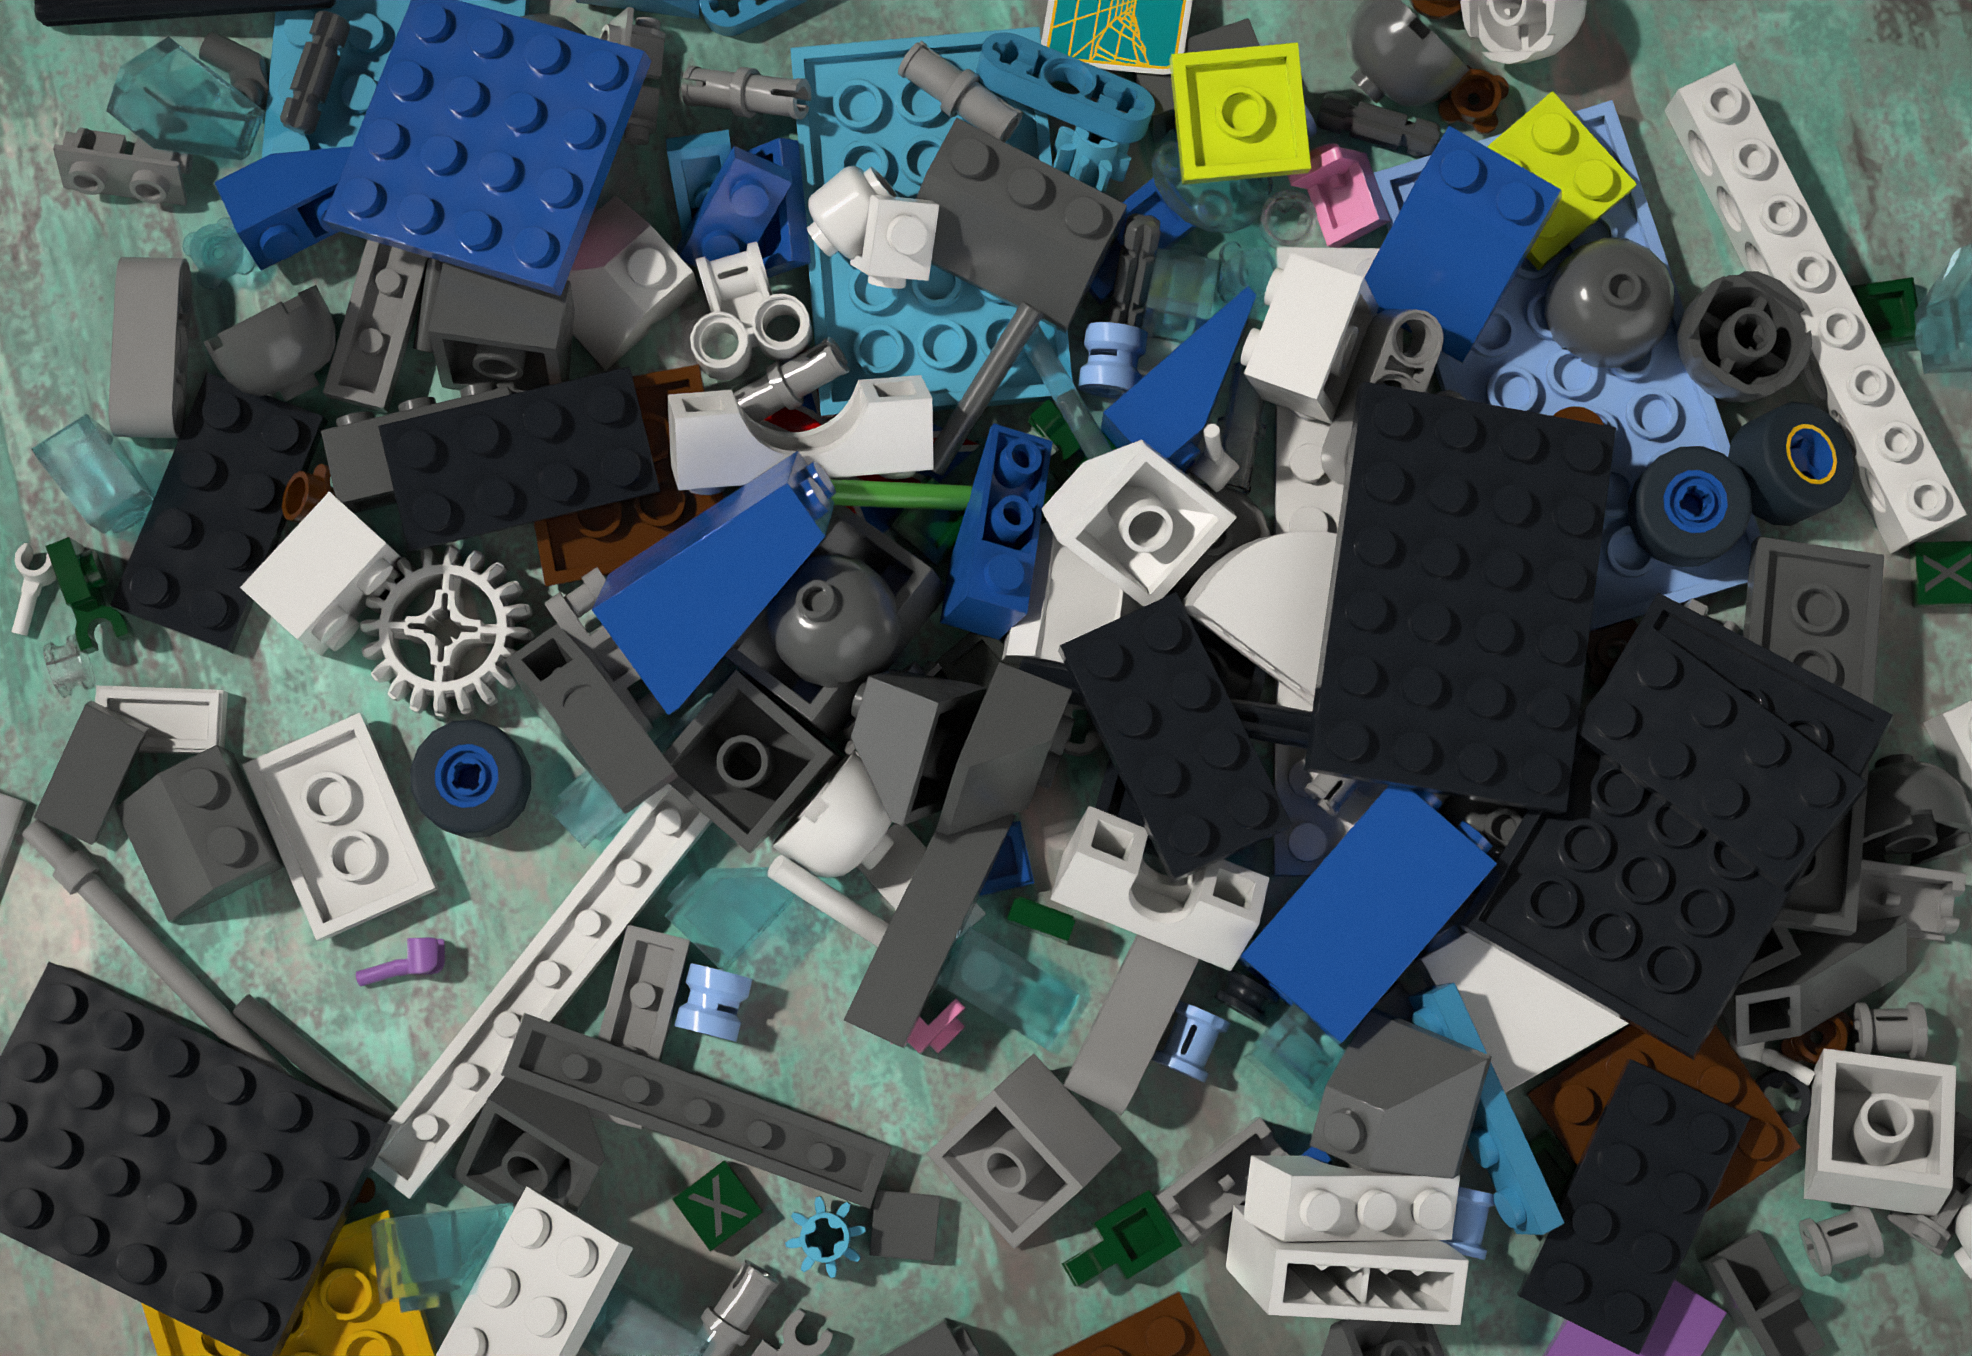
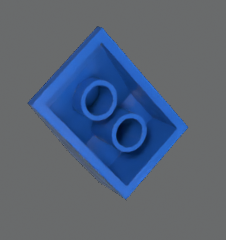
(1461, 238)
(1180, 393)

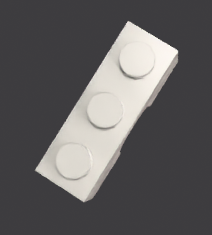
(1199, 915)
(1324, 1202)

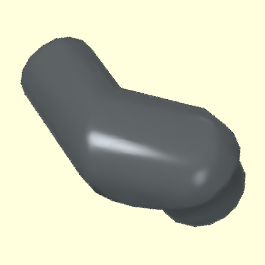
(245, 66)

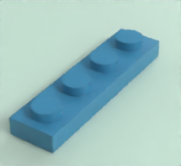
(1495, 1135)

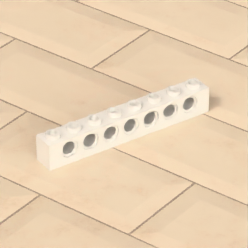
(1846, 364)

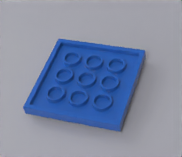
(488, 141)

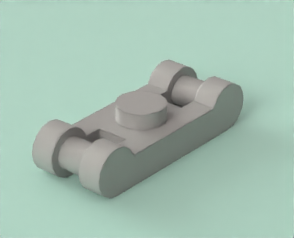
(602, 648)

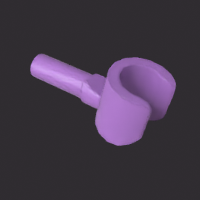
(424, 957)

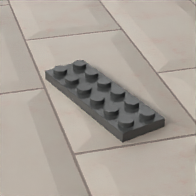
(1824, 615)

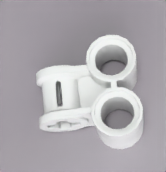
(744, 307)

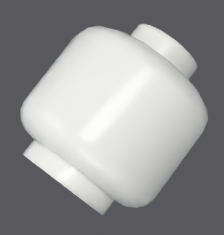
(842, 210)

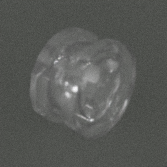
(1284, 202)
(68, 666)

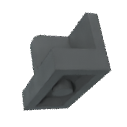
(1761, 1298)

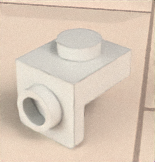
(898, 241)

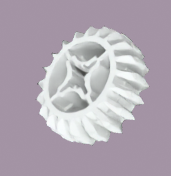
(446, 658)

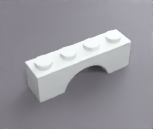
(878, 432)

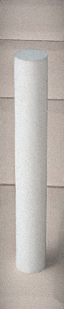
(827, 899)

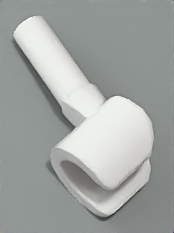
(1214, 464)
(31, 586)
(1768, 1057)

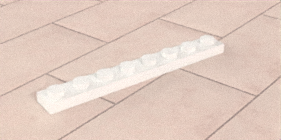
(538, 985)

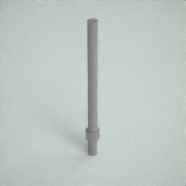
(79, 874)

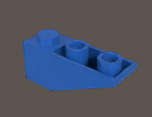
(283, 201)
(998, 535)

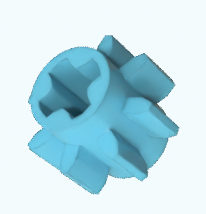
(1090, 157)
(816, 1252)

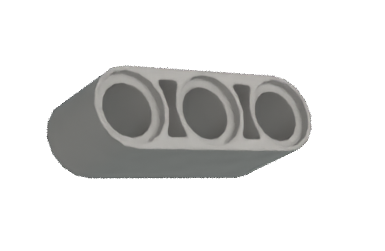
(150, 347)
(1381, 362)
(1130, 1023)

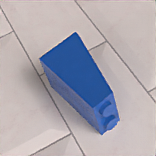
(710, 579)
(1369, 909)

